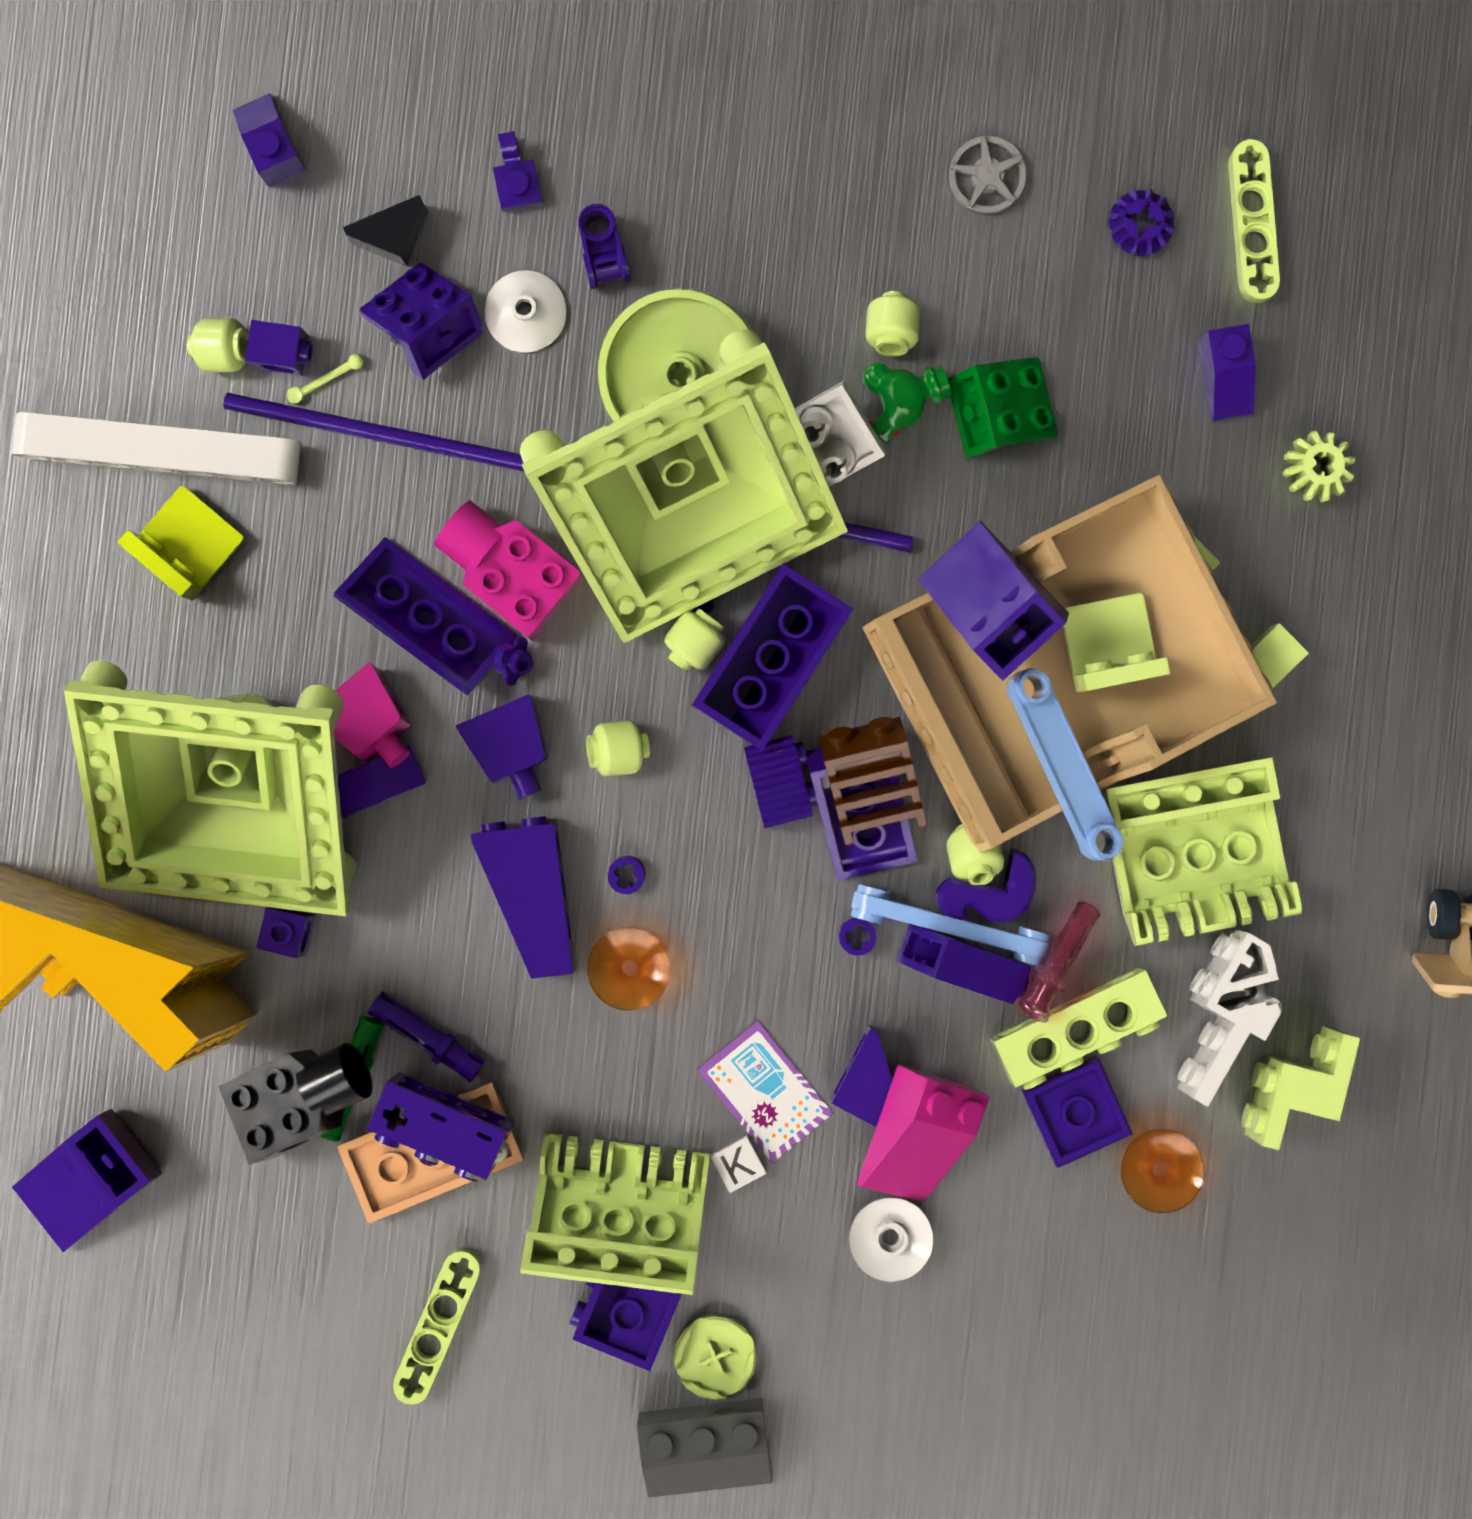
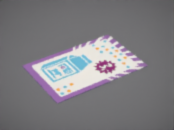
(765, 1091)

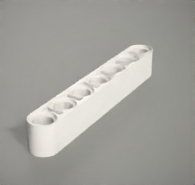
(156, 448)

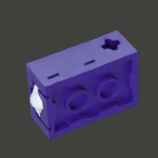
(440, 1127)

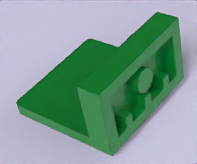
(1001, 405)

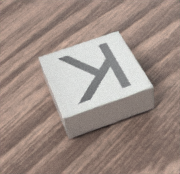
(738, 1164)

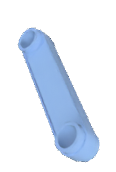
(1064, 765)
(874, 904)

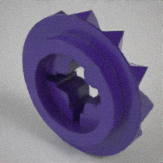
(1125, 231)

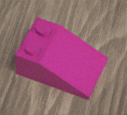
(920, 1133)

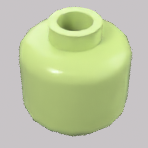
(892, 324)
(218, 345)
(695, 640)
(617, 748)
(970, 864)

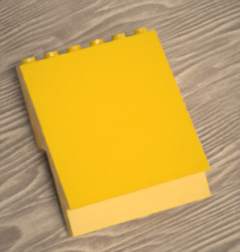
(141, 969)

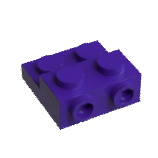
(624, 1321)

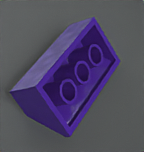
(772, 657)

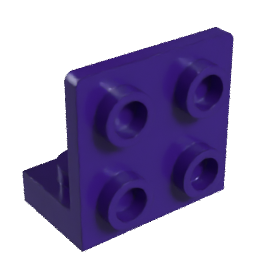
(426, 316)

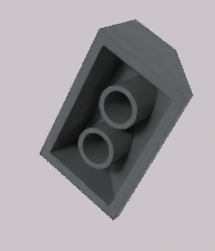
(704, 1447)

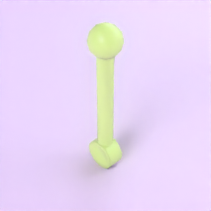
(297, 395)

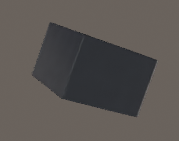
(391, 231)

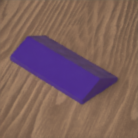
(424, 615)

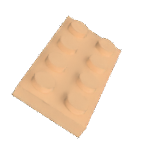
(395, 1179)

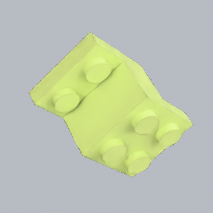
(1300, 1087)

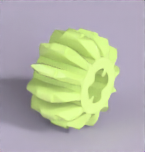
(1332, 473)

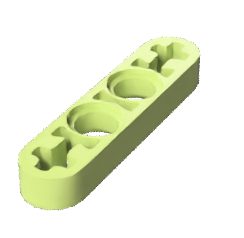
(1259, 221)
(440, 1326)

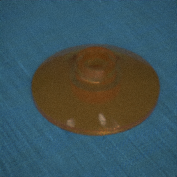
(624, 990)
(1180, 1181)

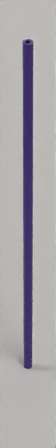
(467, 451)

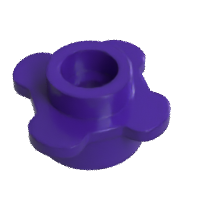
(513, 660)

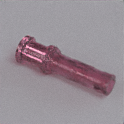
(1051, 975)

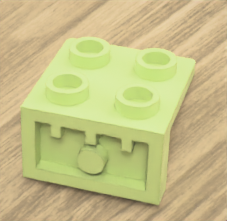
(1111, 643)

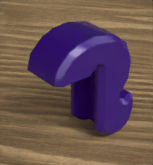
(991, 902)

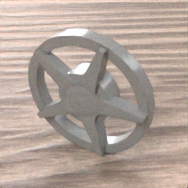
(987, 174)

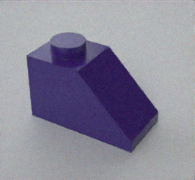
(268, 140)
(1229, 371)
(864, 1080)

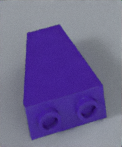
(531, 891)

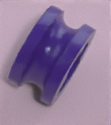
(614, 877)
(865, 946)

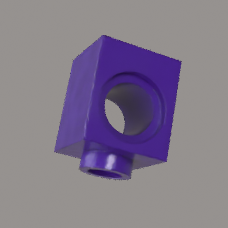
(278, 347)
(285, 932)

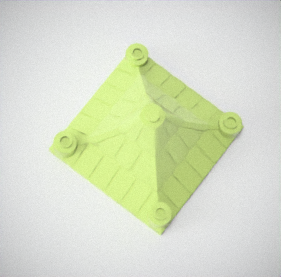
(687, 491)
(212, 794)

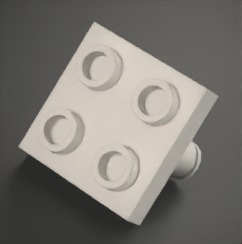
(839, 433)

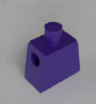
(508, 744)

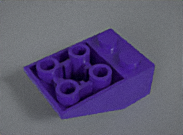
(993, 600)
(86, 1179)

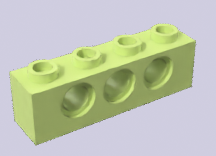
(1142, 1017)

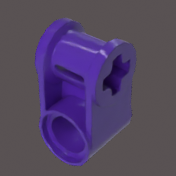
(602, 253)

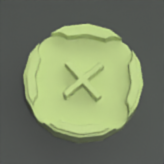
(715, 1356)

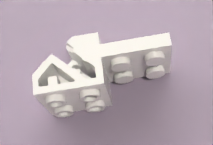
(1237, 964)

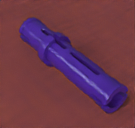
(433, 1041)

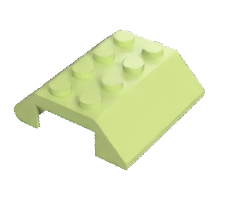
(1200, 850)
(615, 1220)

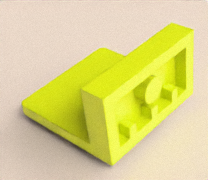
(184, 543)

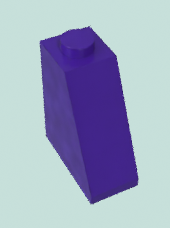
(963, 964)

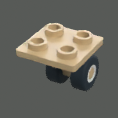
(1448, 920)

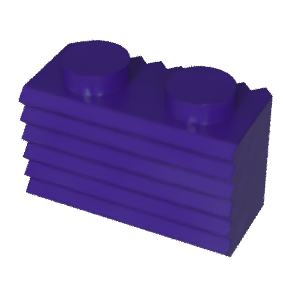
(780, 781)

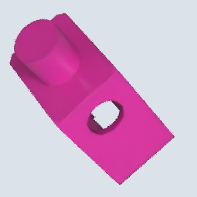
(371, 718)

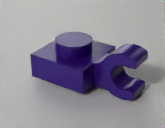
(515, 180)

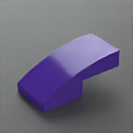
(376, 782)

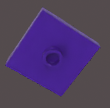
(1077, 1112)

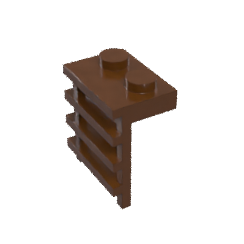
(865, 756)

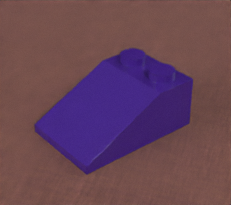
(871, 848)

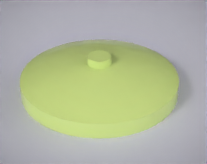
(663, 345)

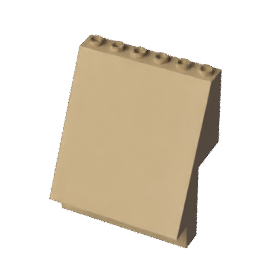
(1122, 729)

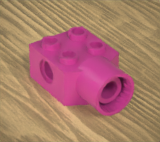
(508, 567)

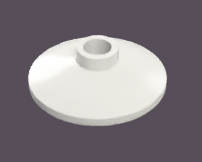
(530, 331)
(891, 1260)

